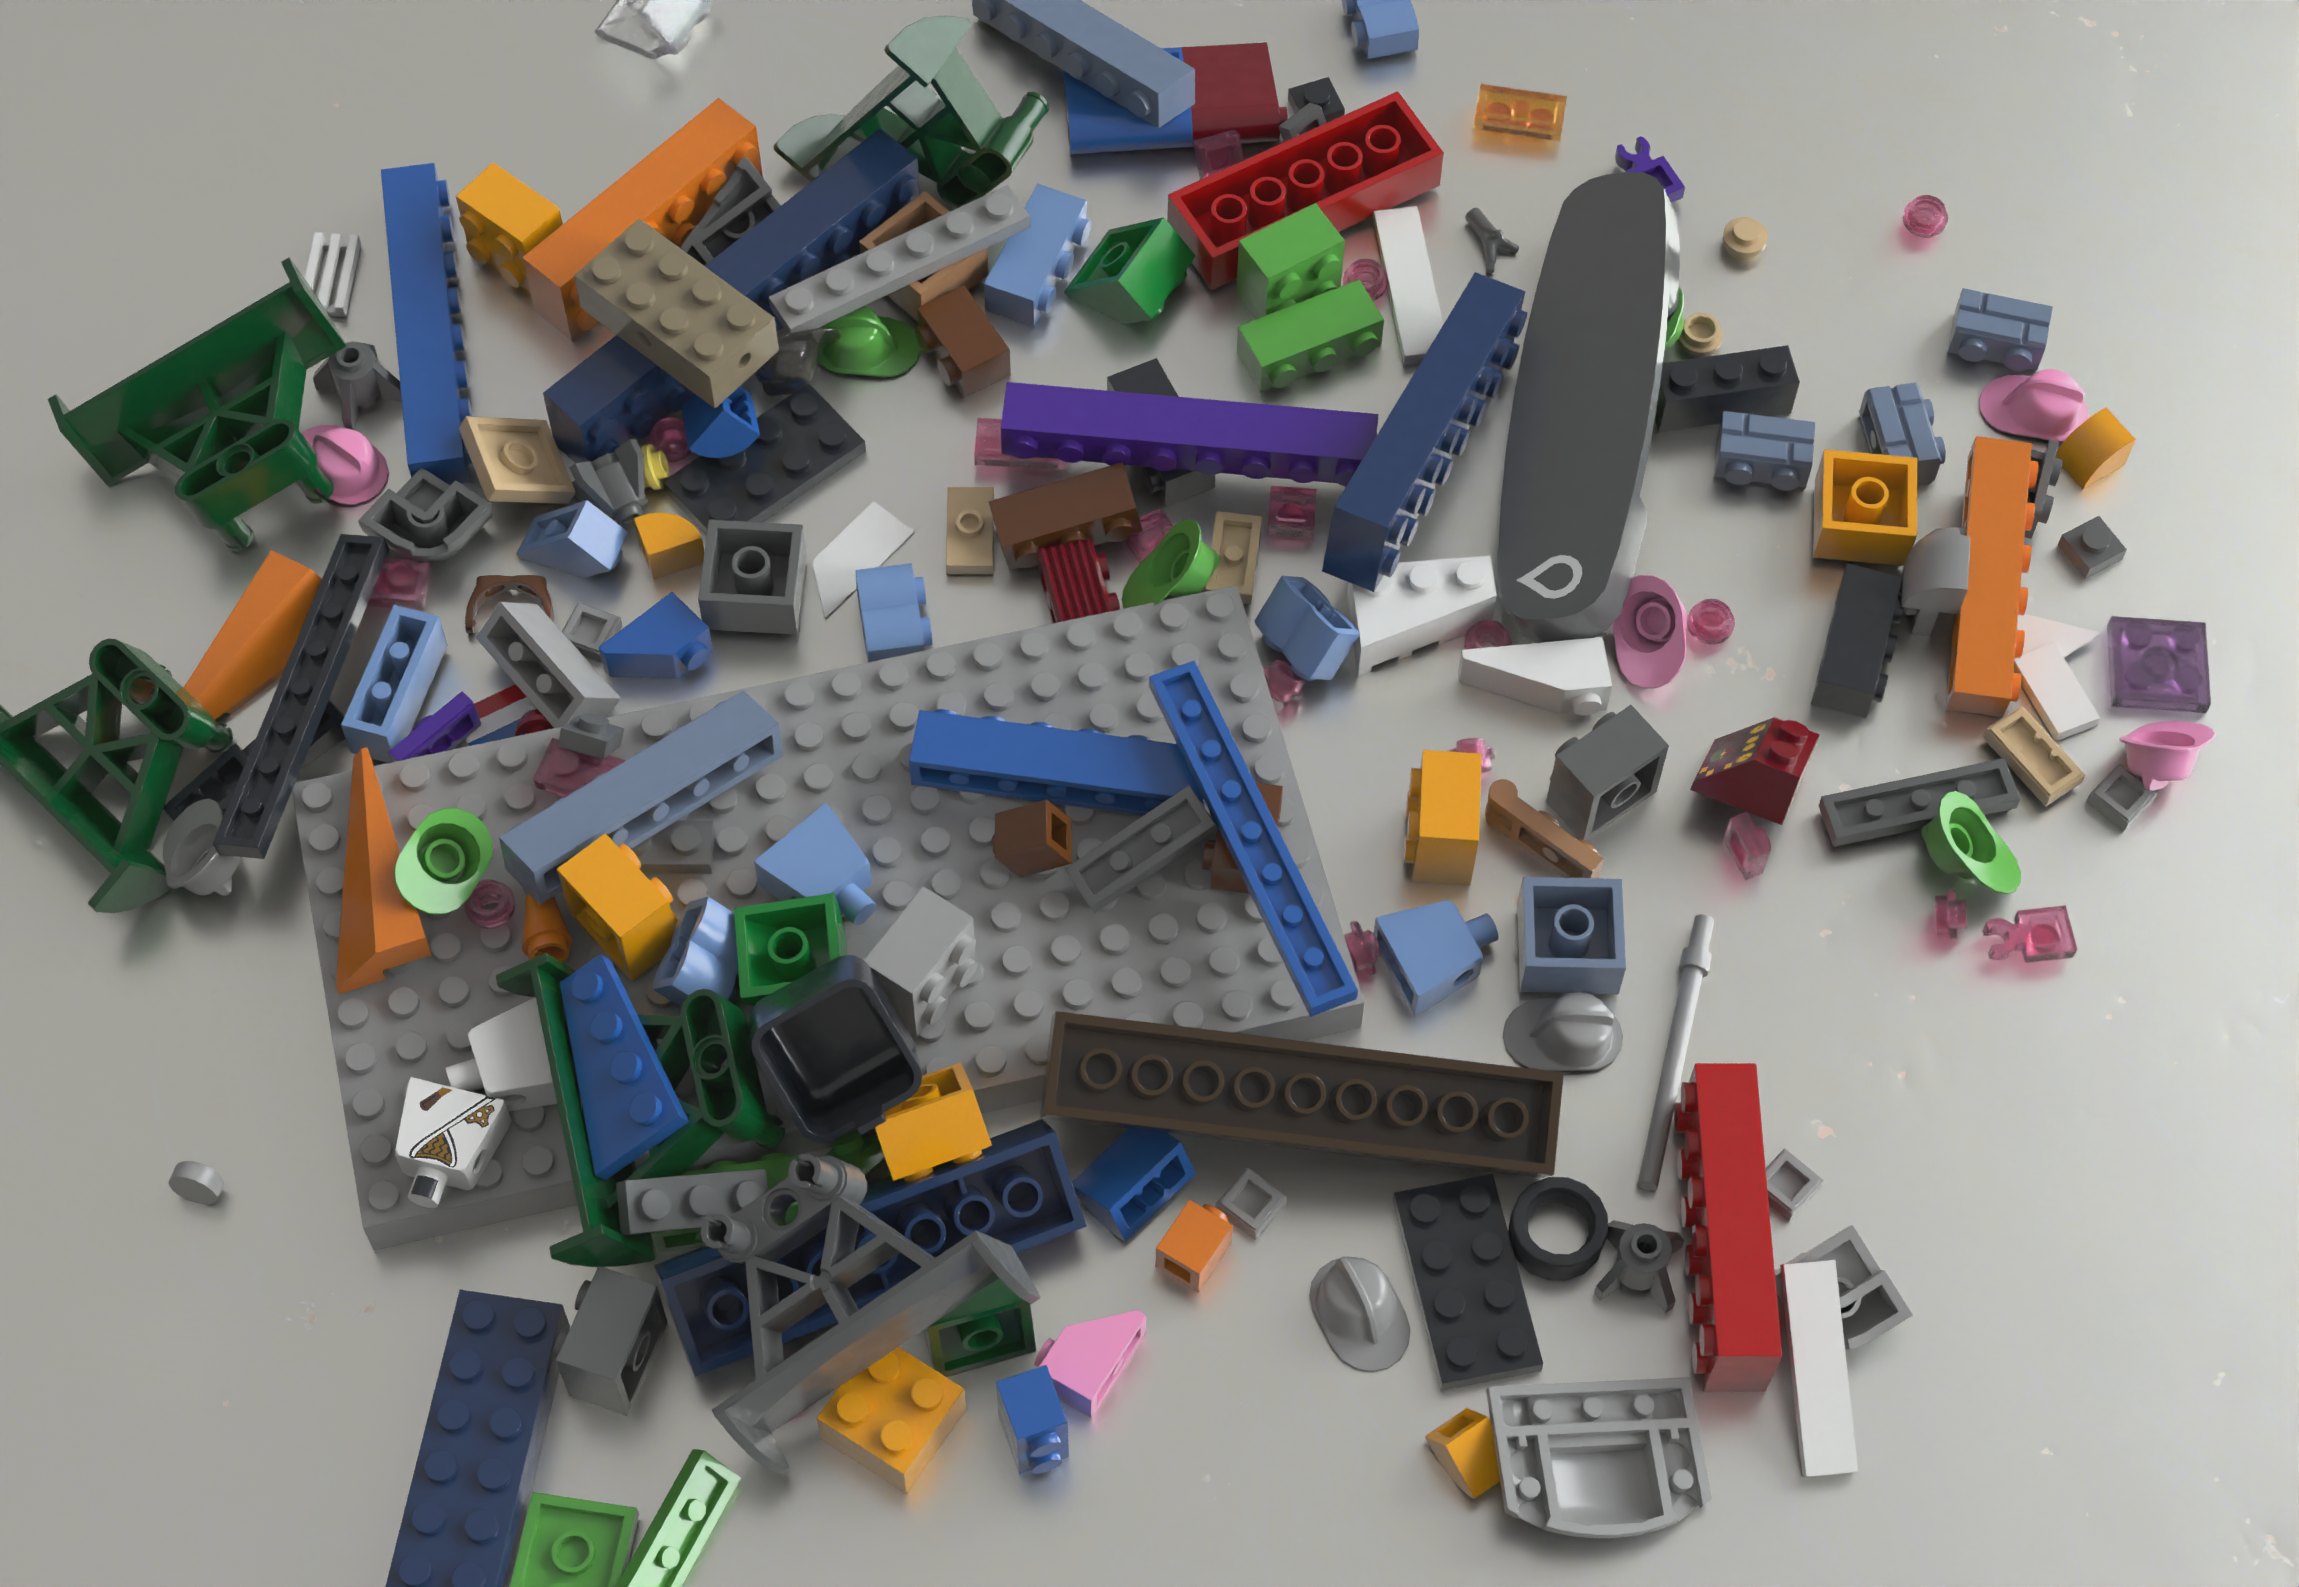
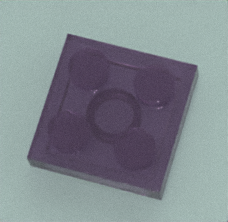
(2158, 664)

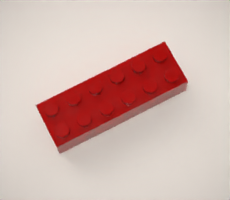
(1344, 166)
(1729, 1228)

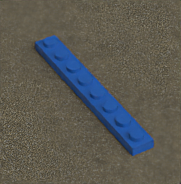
(1253, 839)

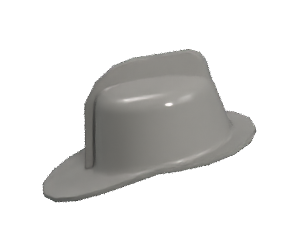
(190, 855)
(1563, 1033)
(1360, 1313)

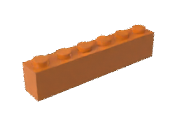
(1986, 627)

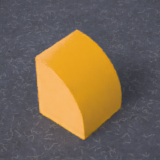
(2095, 448)
(668, 543)
(1467, 1451)

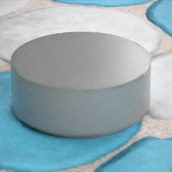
(196, 1182)

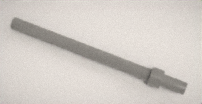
(1693, 966)

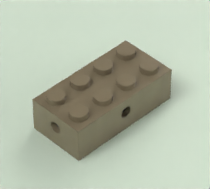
(677, 313)

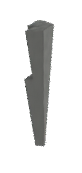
(734, 212)

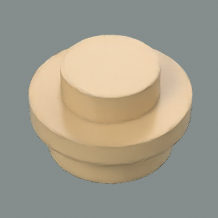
(1744, 238)
(1701, 335)

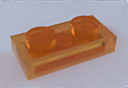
(1520, 112)

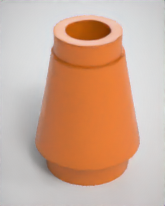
(545, 930)

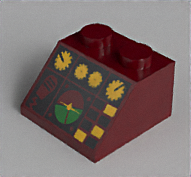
(1758, 767)

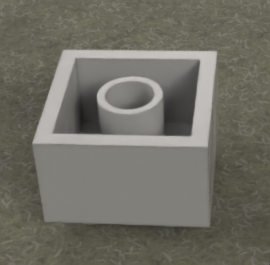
(925, 959)

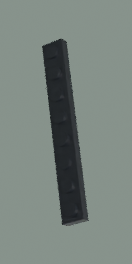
(301, 697)

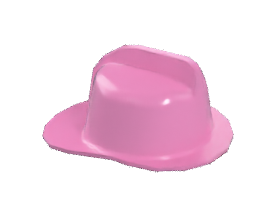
(2034, 405)
(349, 462)
(1650, 633)
(2165, 751)

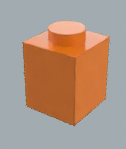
(1194, 1244)

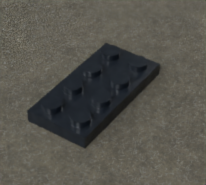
(796, 450)
(1467, 1282)

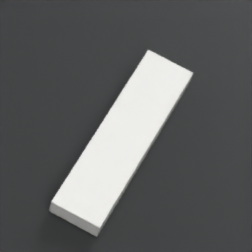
(1409, 280)
(1819, 1368)

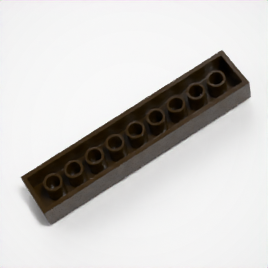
(1301, 1095)

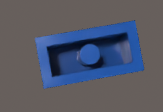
(1033, 1420)

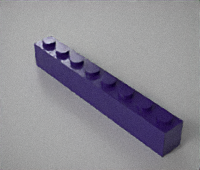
(1184, 433)

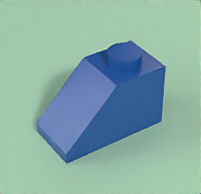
(658, 643)

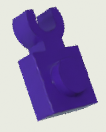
(1657, 167)

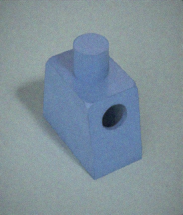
(819, 860)
(1432, 951)

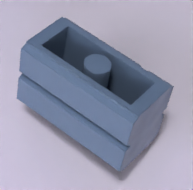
(1999, 330)
(1900, 424)
(1764, 450)

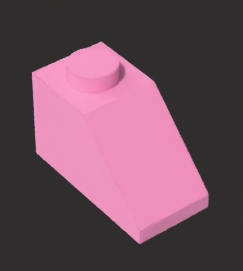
(1091, 1357)

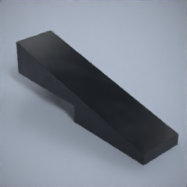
(221, 777)

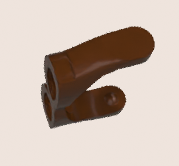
(495, 585)

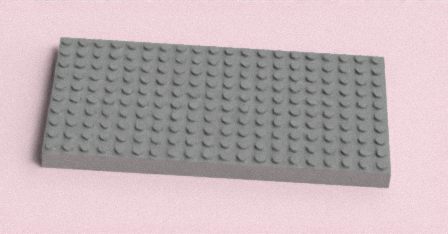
(847, 735)

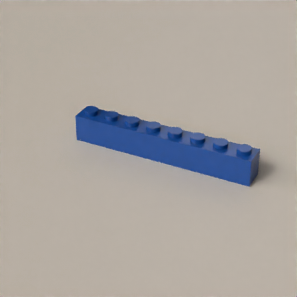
(425, 321)

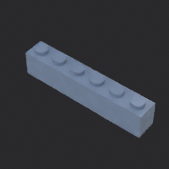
(1097, 53)
(644, 792)

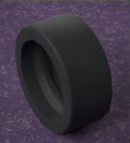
(1574, 1195)

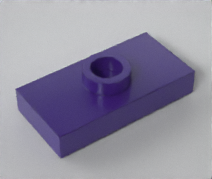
(439, 731)

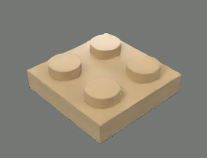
(516, 460)

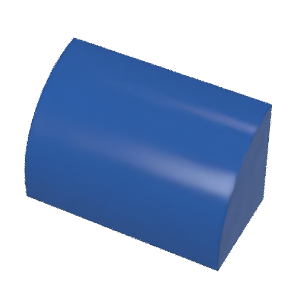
(722, 429)
(1133, 1180)

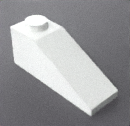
(1548, 675)

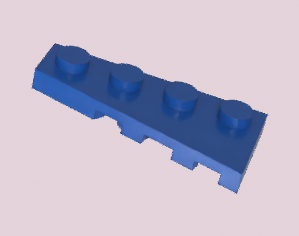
(618, 1073)

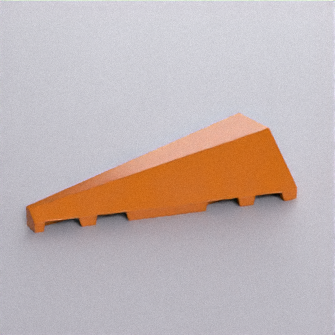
(255, 637)
(375, 922)

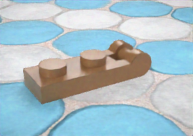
(1540, 833)

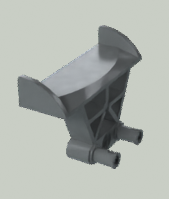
(829, 1198)

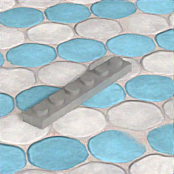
(900, 261)

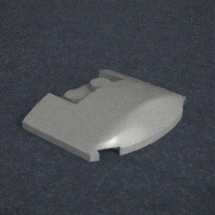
(1599, 1455)

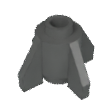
(356, 379)
(613, 482)
(1641, 1261)

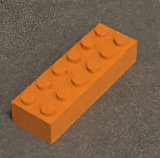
(665, 190)

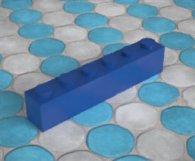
(1046, 763)

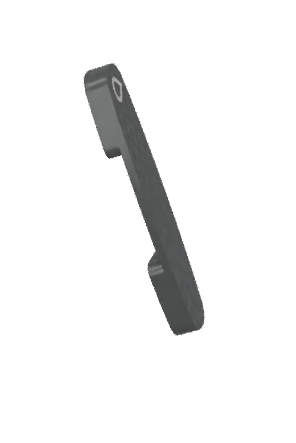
(1587, 409)

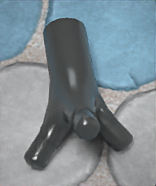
(1490, 237)

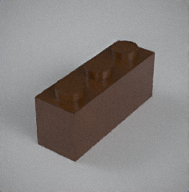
(1065, 511)

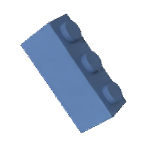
(1035, 259)
(394, 682)

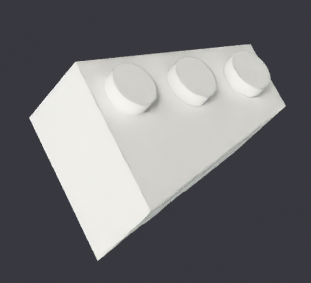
(1419, 607)

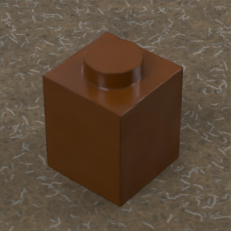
(1033, 838)

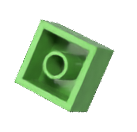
(1289, 262)

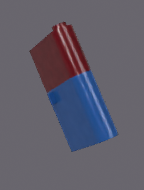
(1231, 93)

